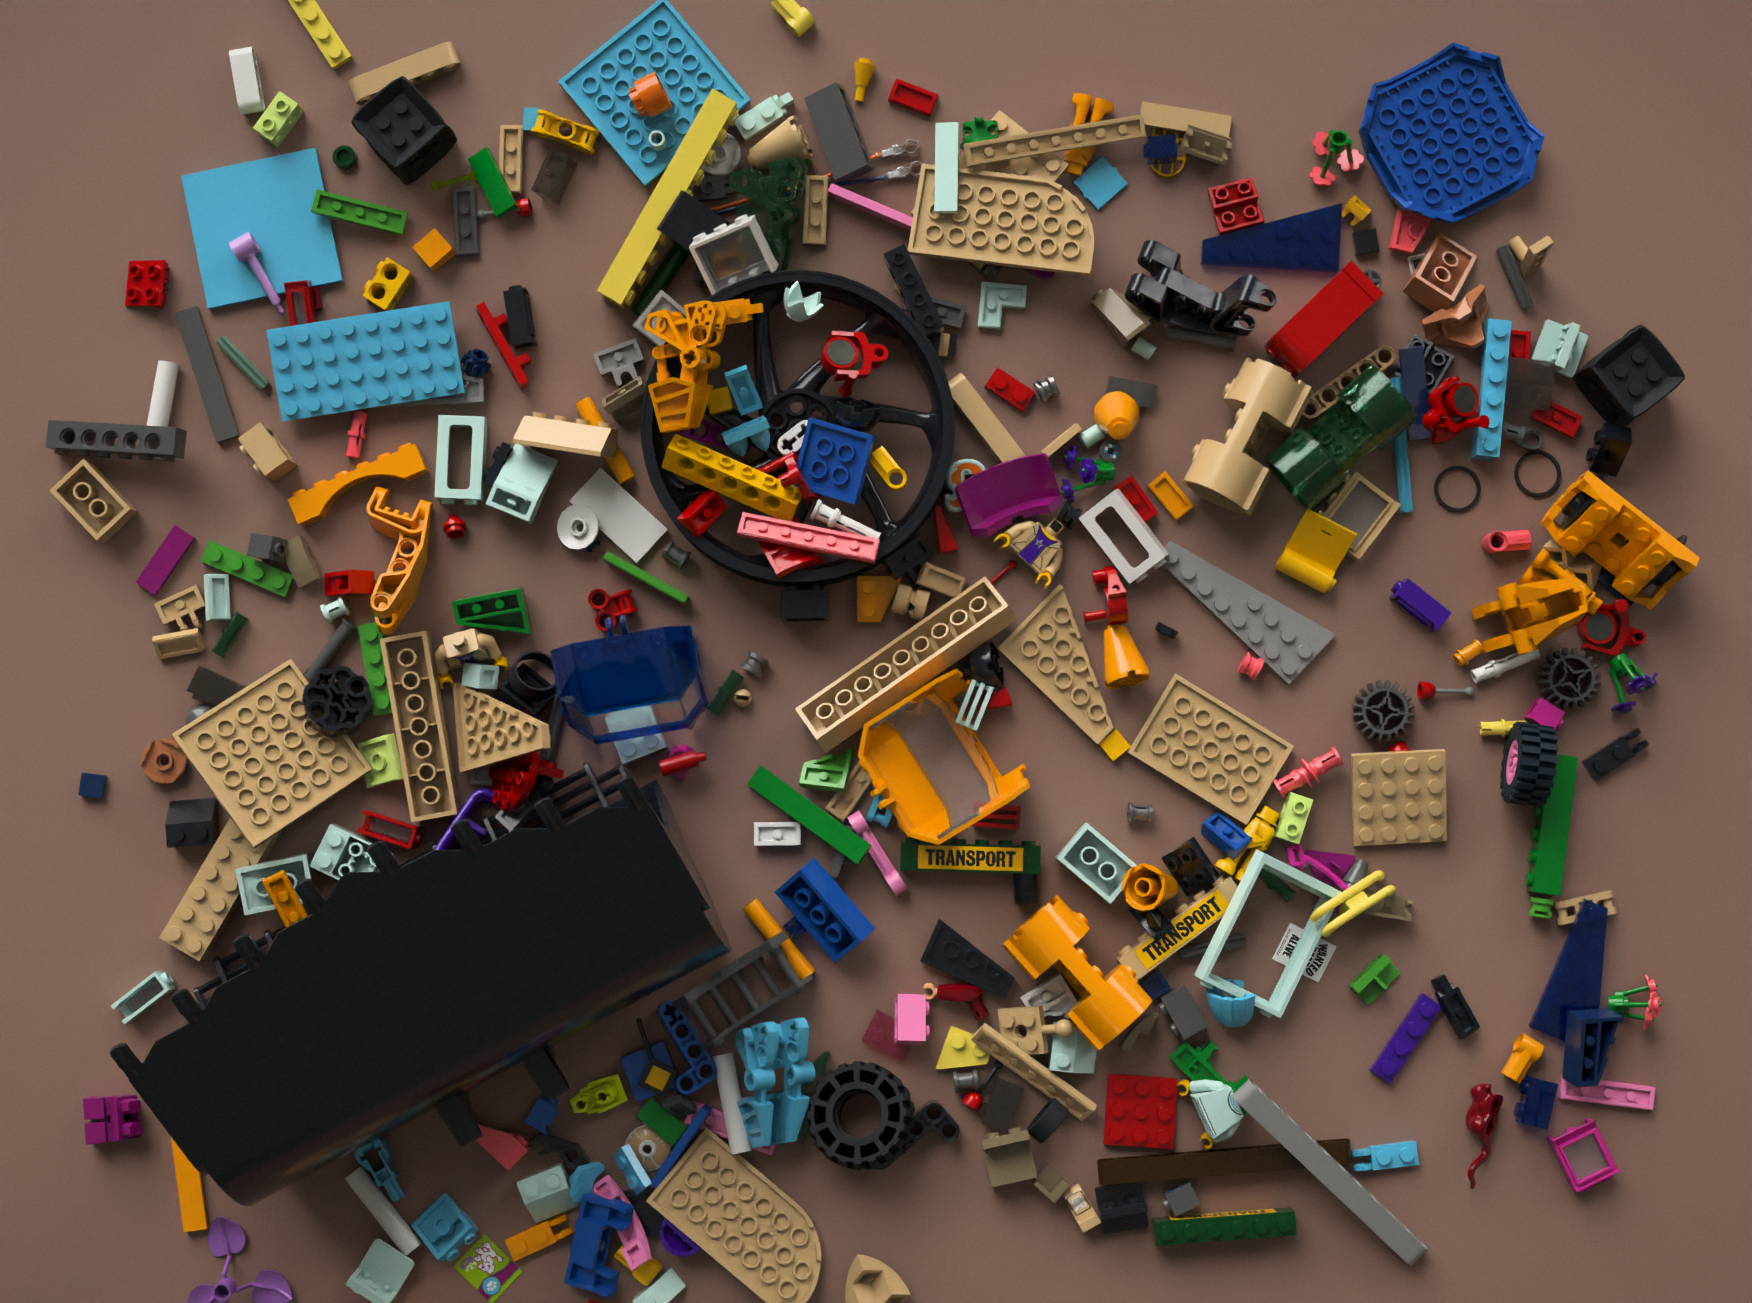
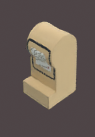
(1081, 1208)

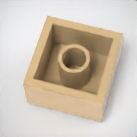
(267, 452)

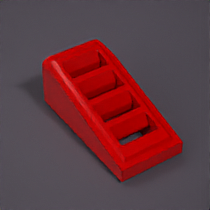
(945, 538)
(997, 699)

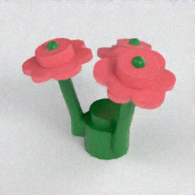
(1331, 144)
(1621, 1004)

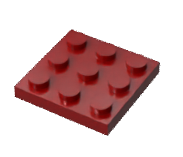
(1140, 1111)

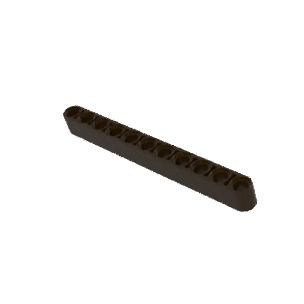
(1210, 1162)

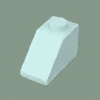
(662, 1289)

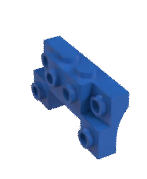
(591, 1243)

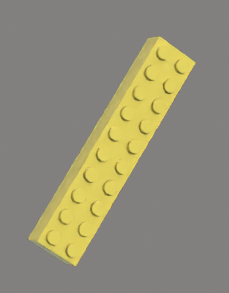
(683, 174)

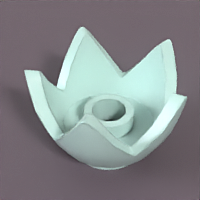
(799, 307)

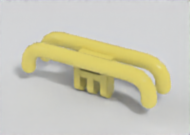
(1353, 901)

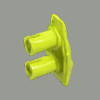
(599, 1096)

